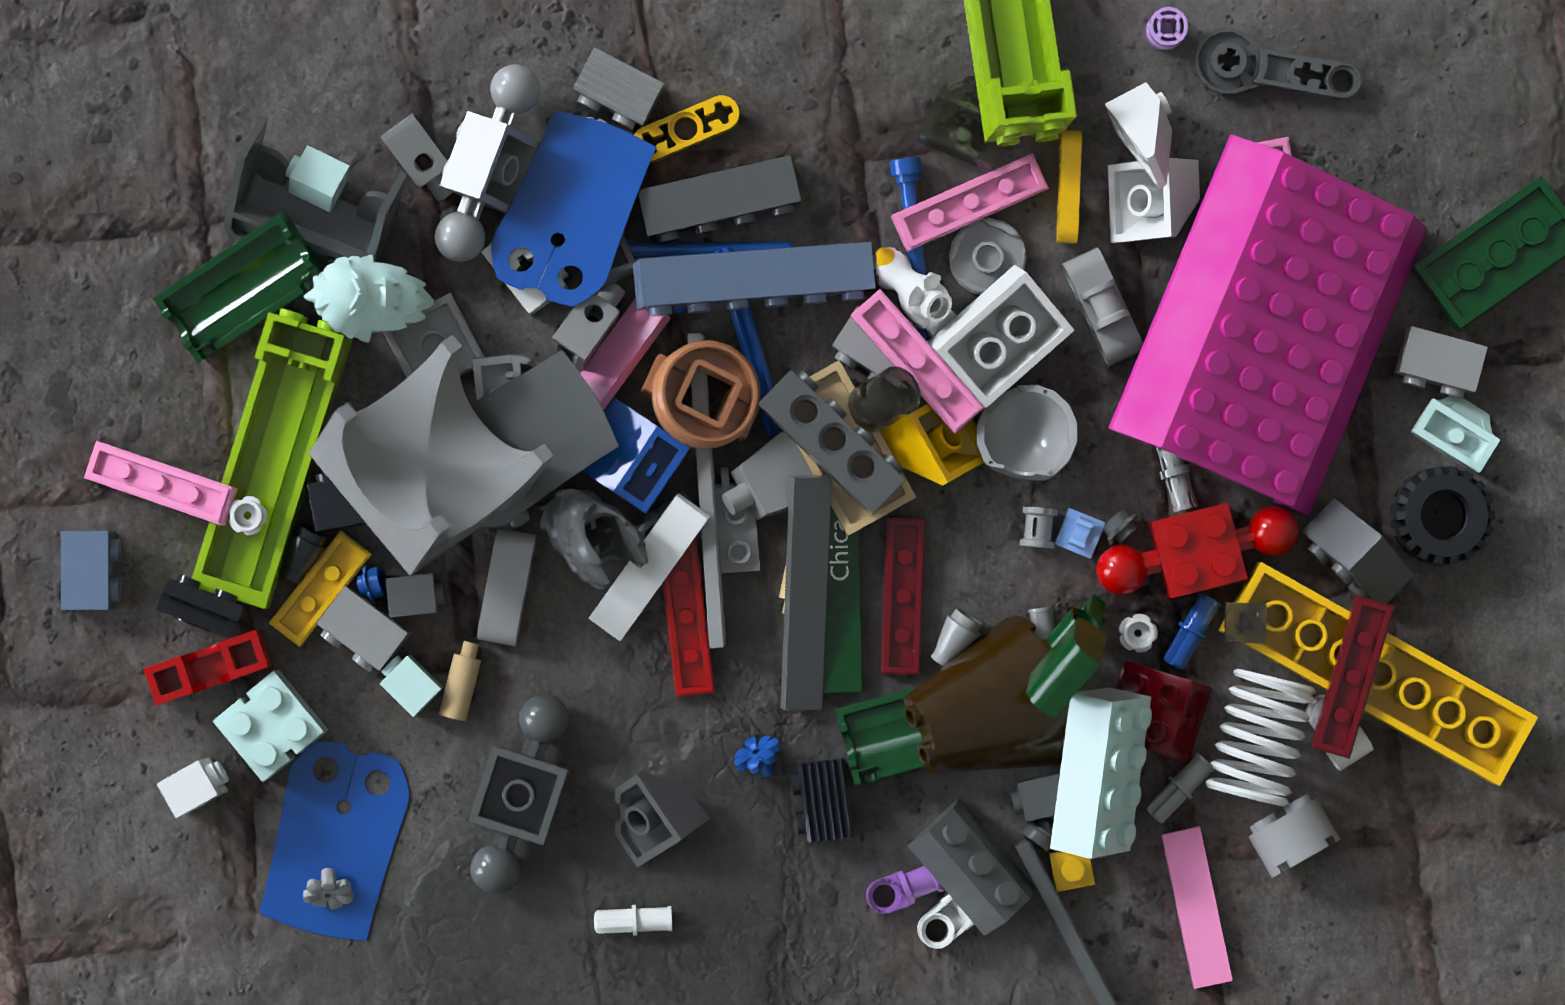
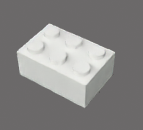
(1001, 335)

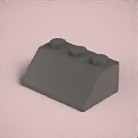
(972, 867)

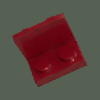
(1175, 708)

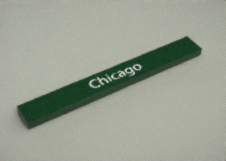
(843, 621)

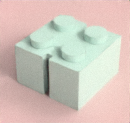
(270, 725)

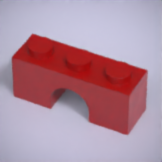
(208, 667)

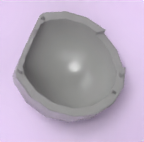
(1027, 433)

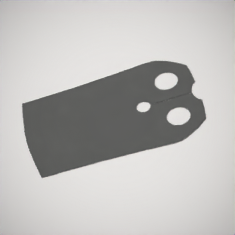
(553, 409)

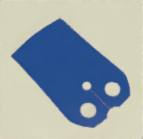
(577, 187)
(319, 837)

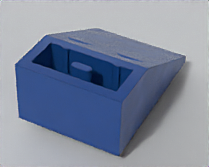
(641, 462)

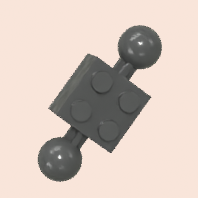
(519, 794)

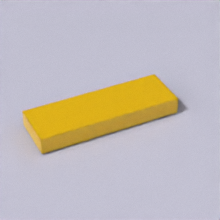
(320, 587)

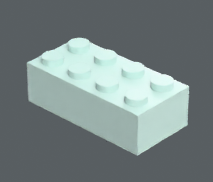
(1101, 772)

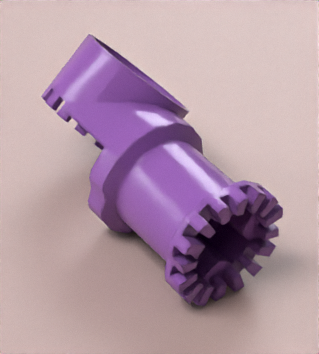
(906, 887)

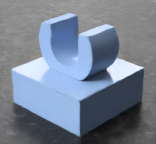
(1079, 533)

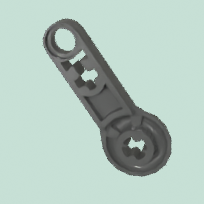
(1265, 67)

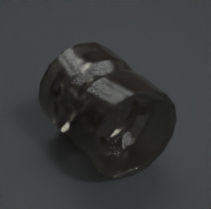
(884, 399)

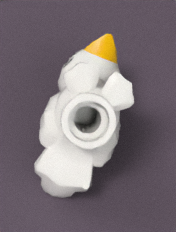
(920, 295)

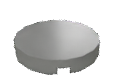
(984, 254)

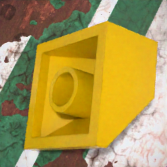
(930, 448)

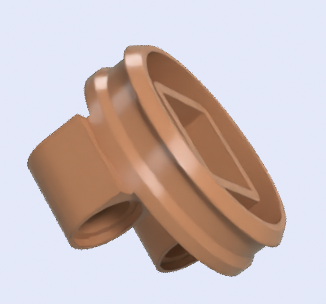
(670, 380)

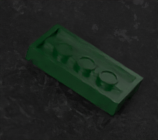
(1496, 255)
(240, 286)
(879, 739)

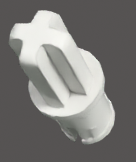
(633, 920)

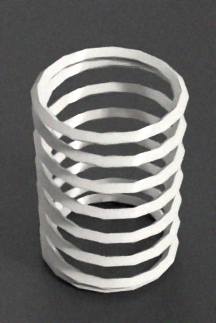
(1257, 787)

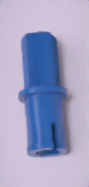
(1191, 631)

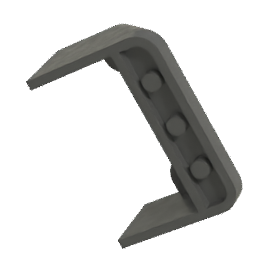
(261, 193)

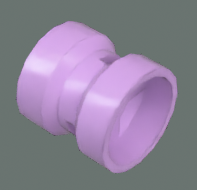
(1162, 34)

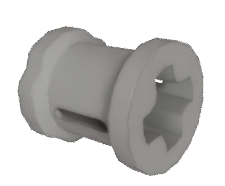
(1038, 527)

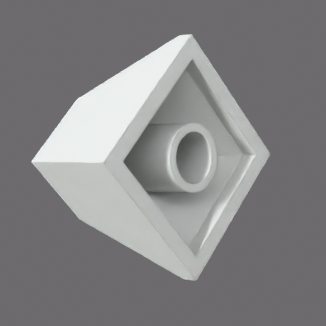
(1145, 211)

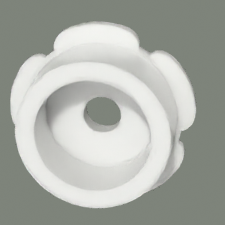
(239, 508)
(1148, 635)

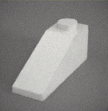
(1144, 128)

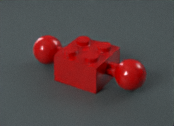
(1197, 550)

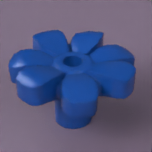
(758, 755)

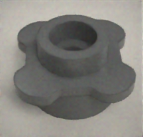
(1121, 527)

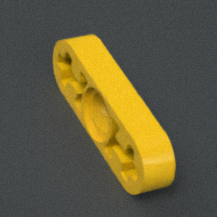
(709, 109)
(1069, 187)

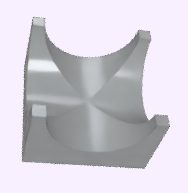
(424, 463)

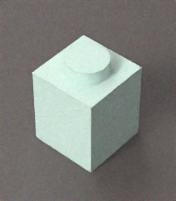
(317, 178)
(410, 684)

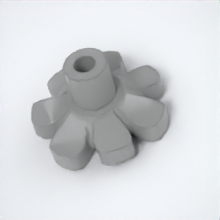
(328, 890)

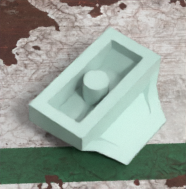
(1457, 431)

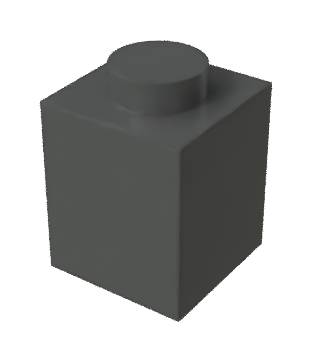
(414, 595)
(1036, 796)

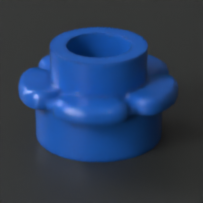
(372, 583)

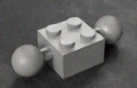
(488, 162)

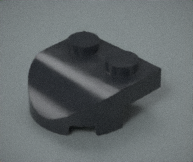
(199, 608)

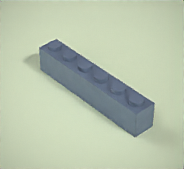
(754, 277)

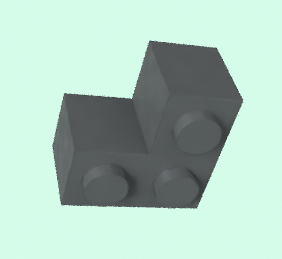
(1357, 553)

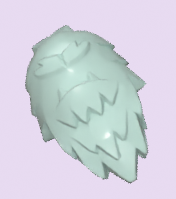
(368, 297)

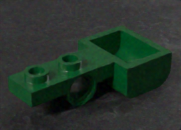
(1074, 657)

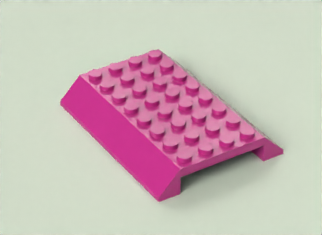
(1269, 323)

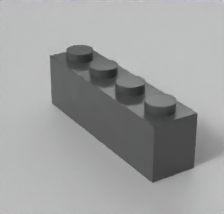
(720, 198)

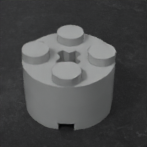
(1293, 836)

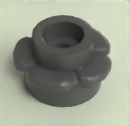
(1039, 834)

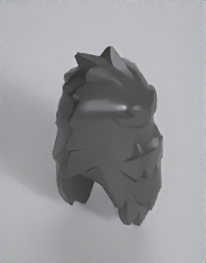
(590, 534)

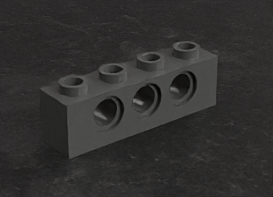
(867, 492)

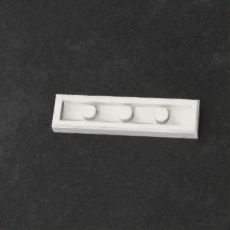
(637, 585)

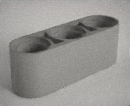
(506, 587)

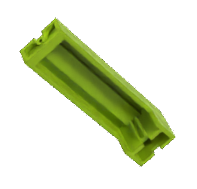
(1018, 71)
(270, 453)

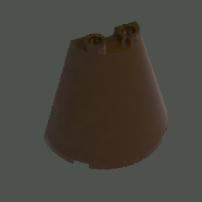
(979, 707)

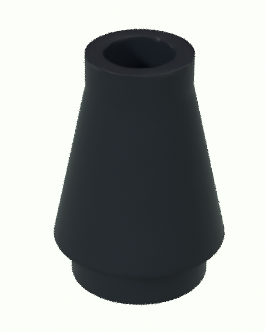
(302, 551)

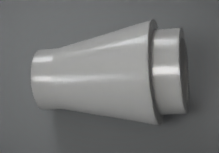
(956, 636)

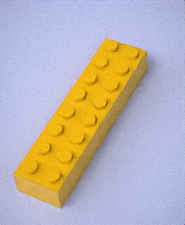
(1408, 687)

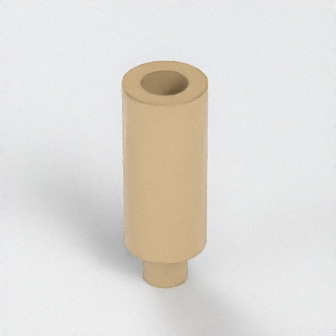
(461, 683)

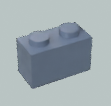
(89, 570)

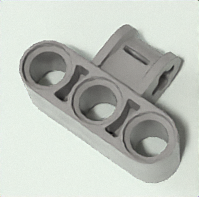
(1102, 306)

